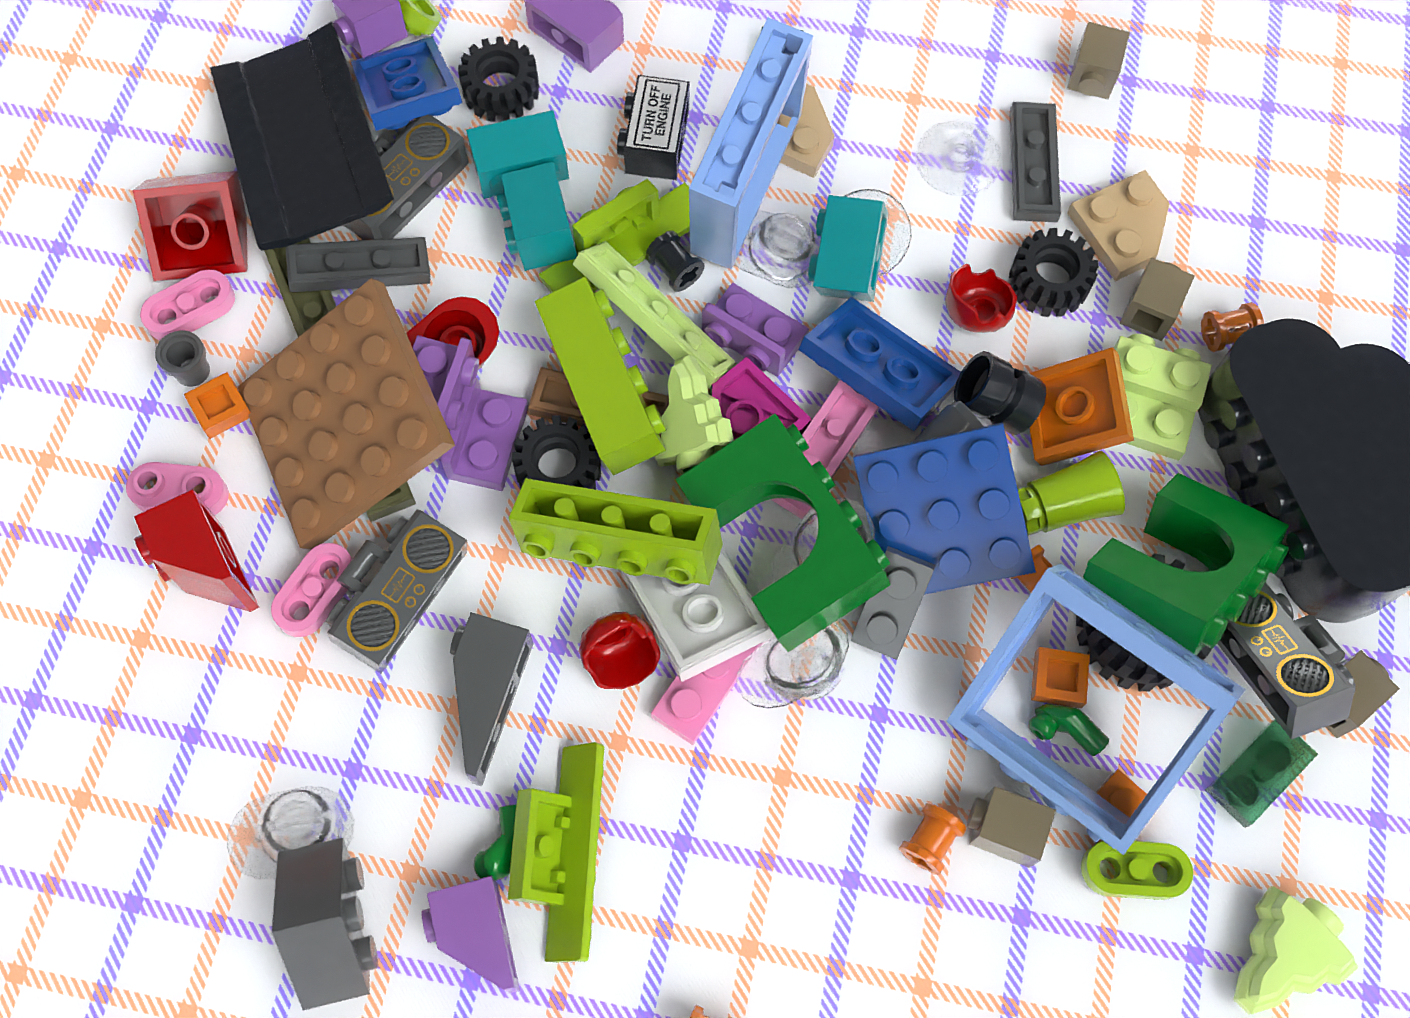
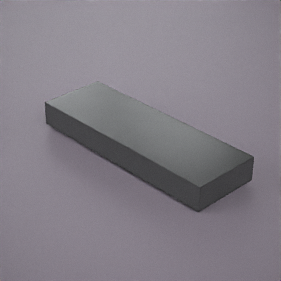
(1035, 162)
(355, 262)

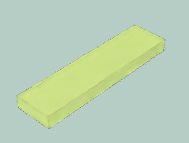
(652, 310)

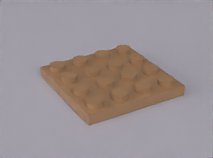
(344, 415)

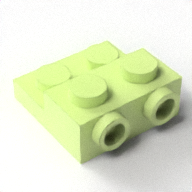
(1161, 393)

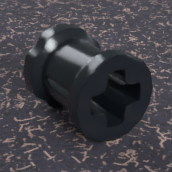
(674, 261)

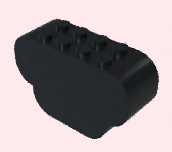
(1327, 450)

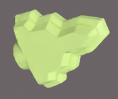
(691, 419)
(1292, 952)

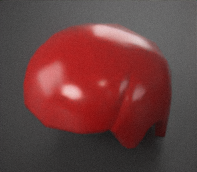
(979, 300)
(619, 650)

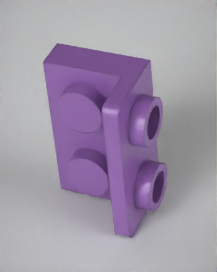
(753, 329)
(447, 373)
(485, 438)

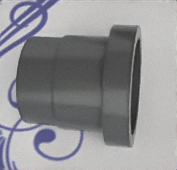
(178, 348)

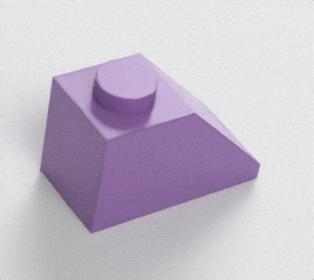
(369, 24)
(578, 28)
(473, 930)

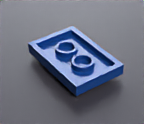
(406, 84)
(881, 363)

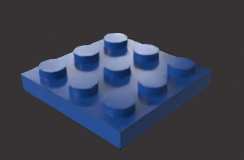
(949, 505)

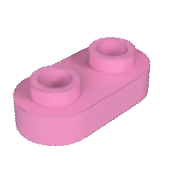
(188, 304)
(174, 481)
(310, 589)

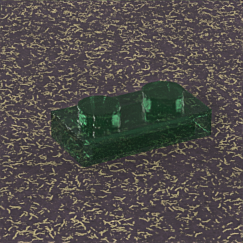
(1260, 773)

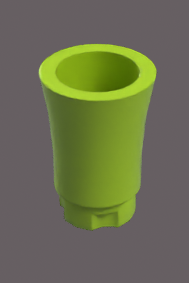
(1073, 495)

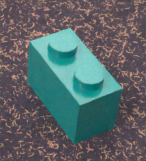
(516, 146)
(537, 217)
(849, 247)

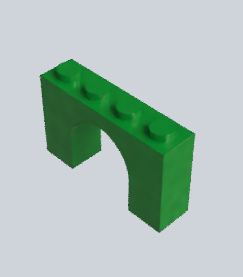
(1218, 531)
(841, 566)

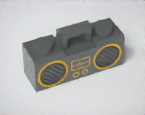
(418, 168)
(411, 576)
(1289, 664)

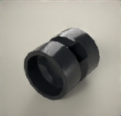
(1000, 392)

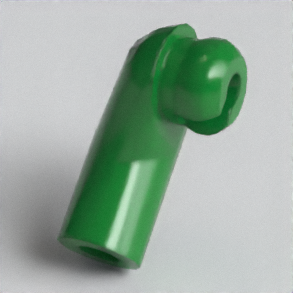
(1068, 720)
(497, 857)

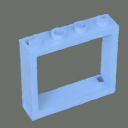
(748, 143)
(1029, 765)

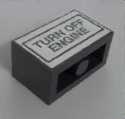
(655, 127)

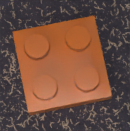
(1081, 408)

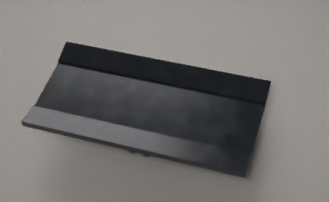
(300, 140)

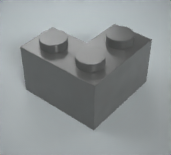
(321, 924)

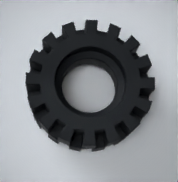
(493, 60)
(1055, 250)
(552, 437)

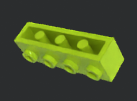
(600, 377)
(617, 531)

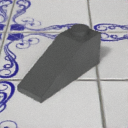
(487, 675)

